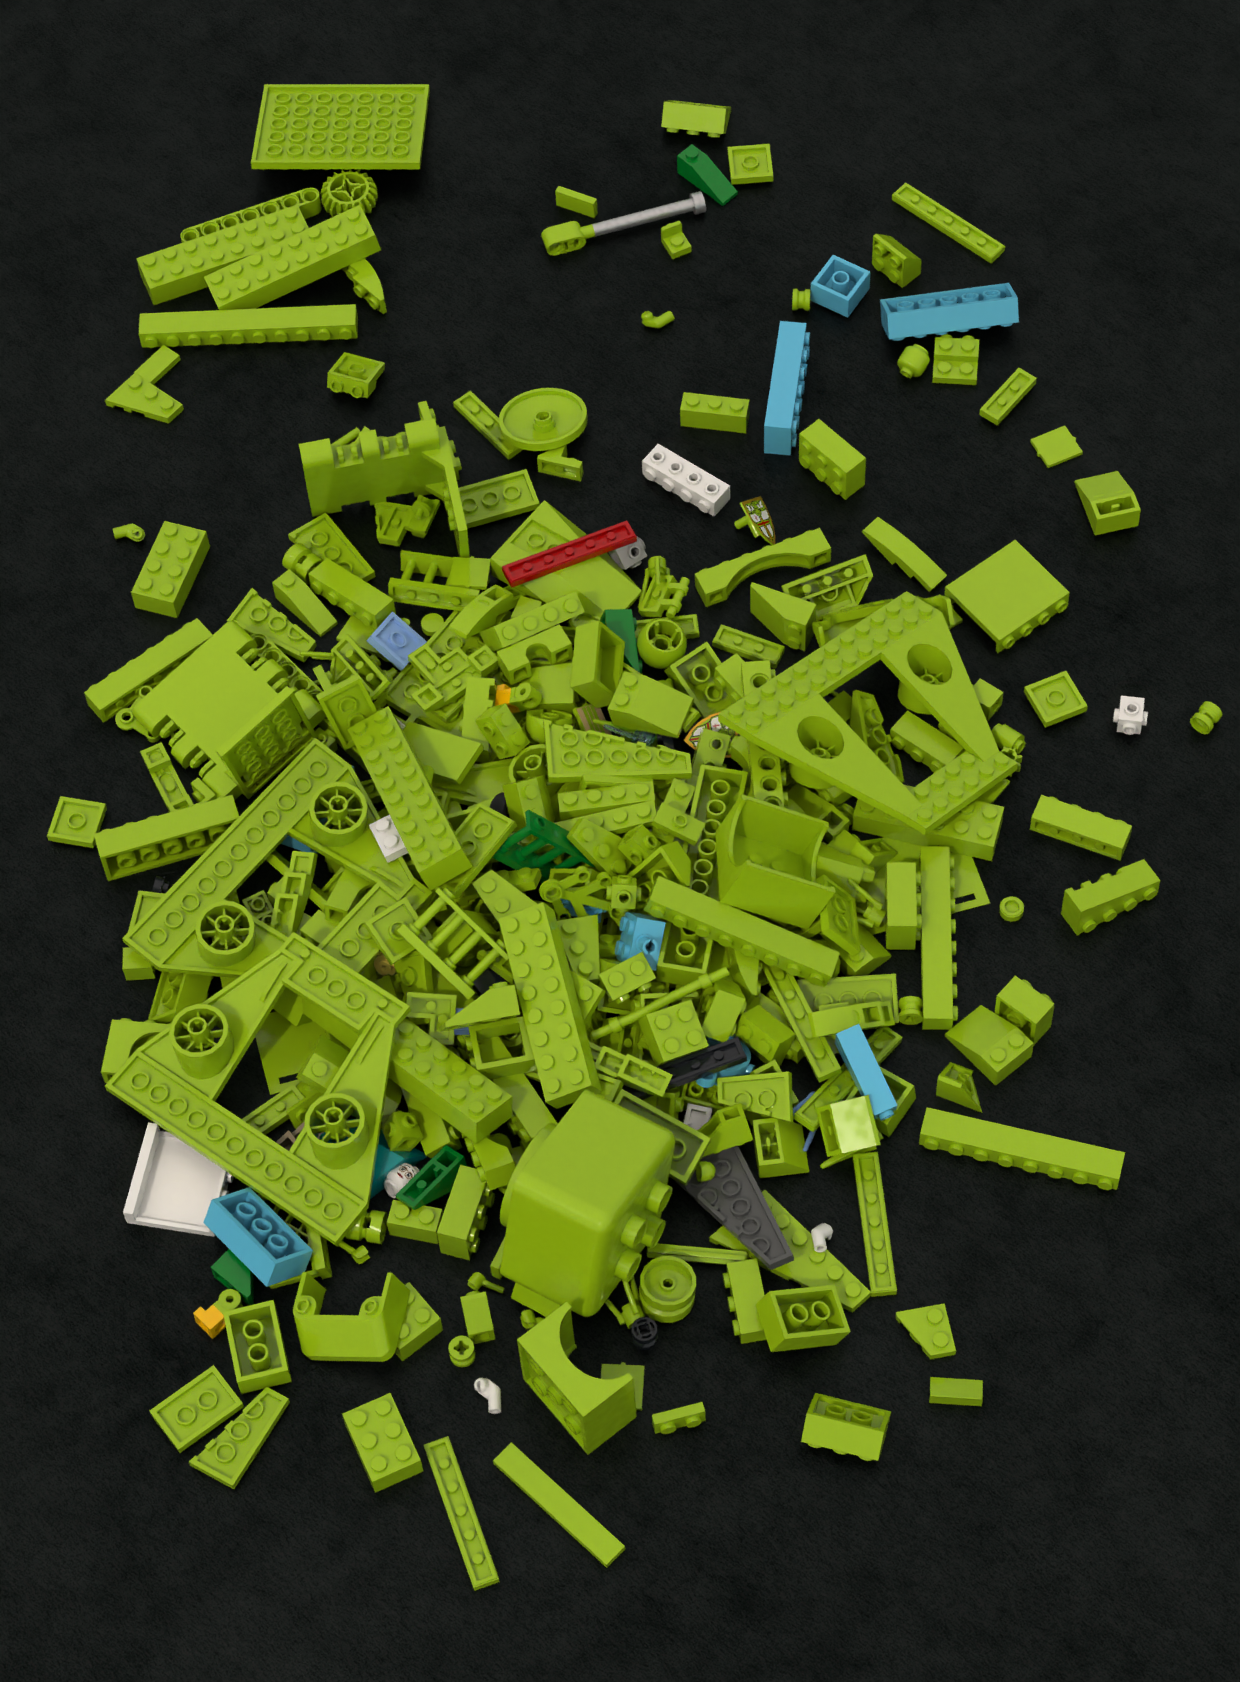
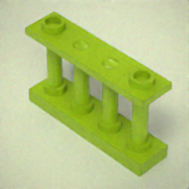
(425, 592)
(430, 948)

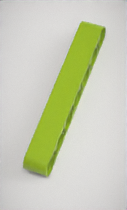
(307, 200)

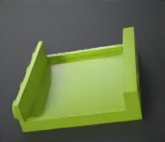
(1008, 595)

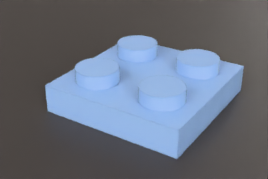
(395, 640)

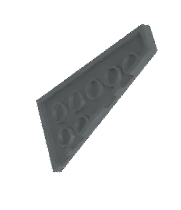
(740, 1207)

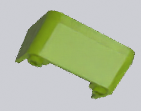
(359, 1337)

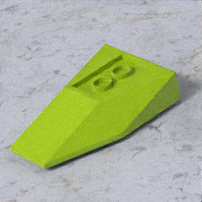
(596, 581)

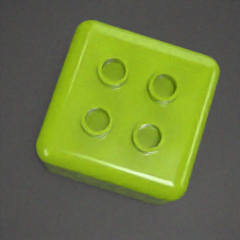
(586, 1203)

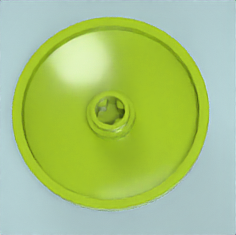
(543, 419)

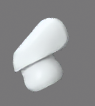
(819, 1235)
(490, 1392)

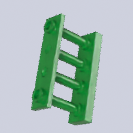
(547, 832)

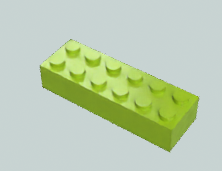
(968, 832)
(164, 837)

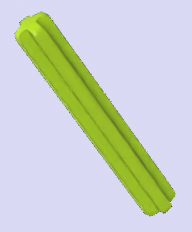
(697, 1254)

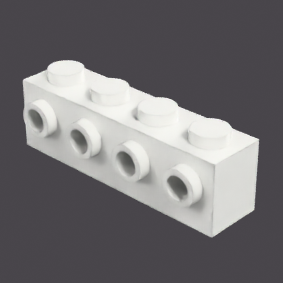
(685, 480)

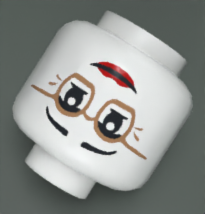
(399, 1178)

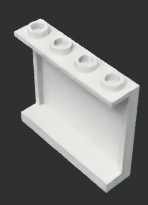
(173, 1185)

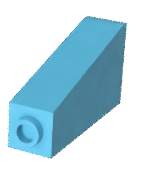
(865, 1071)

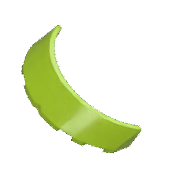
(839, 622)

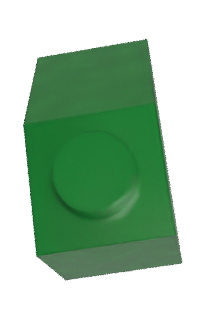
(235, 1275)

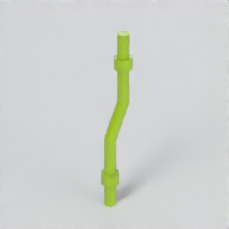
(616, 1025)

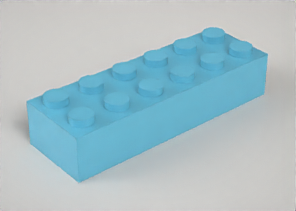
(949, 311)
(786, 388)

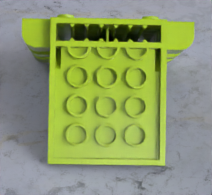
(384, 468)
(231, 714)

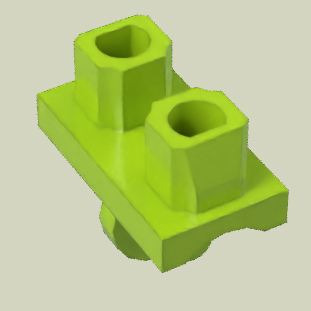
(421, 516)

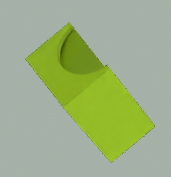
(770, 862)
(583, 1404)

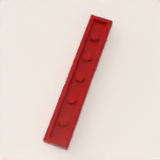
(569, 553)

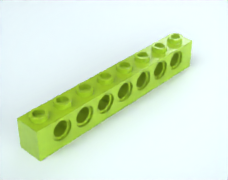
(754, 675)

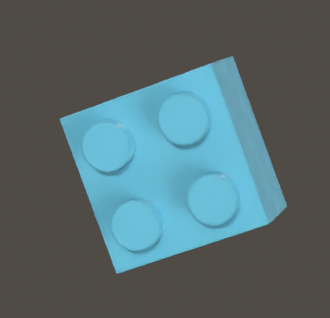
(840, 286)

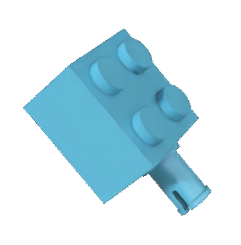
(638, 935)

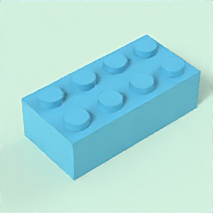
(258, 1236)

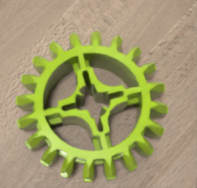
(347, 191)

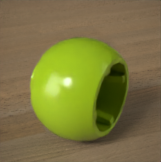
(665, 635)

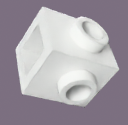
(1130, 715)

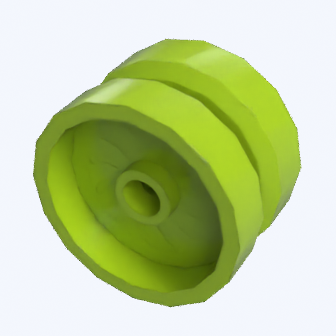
(667, 1289)

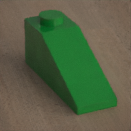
(705, 175)
(433, 1179)

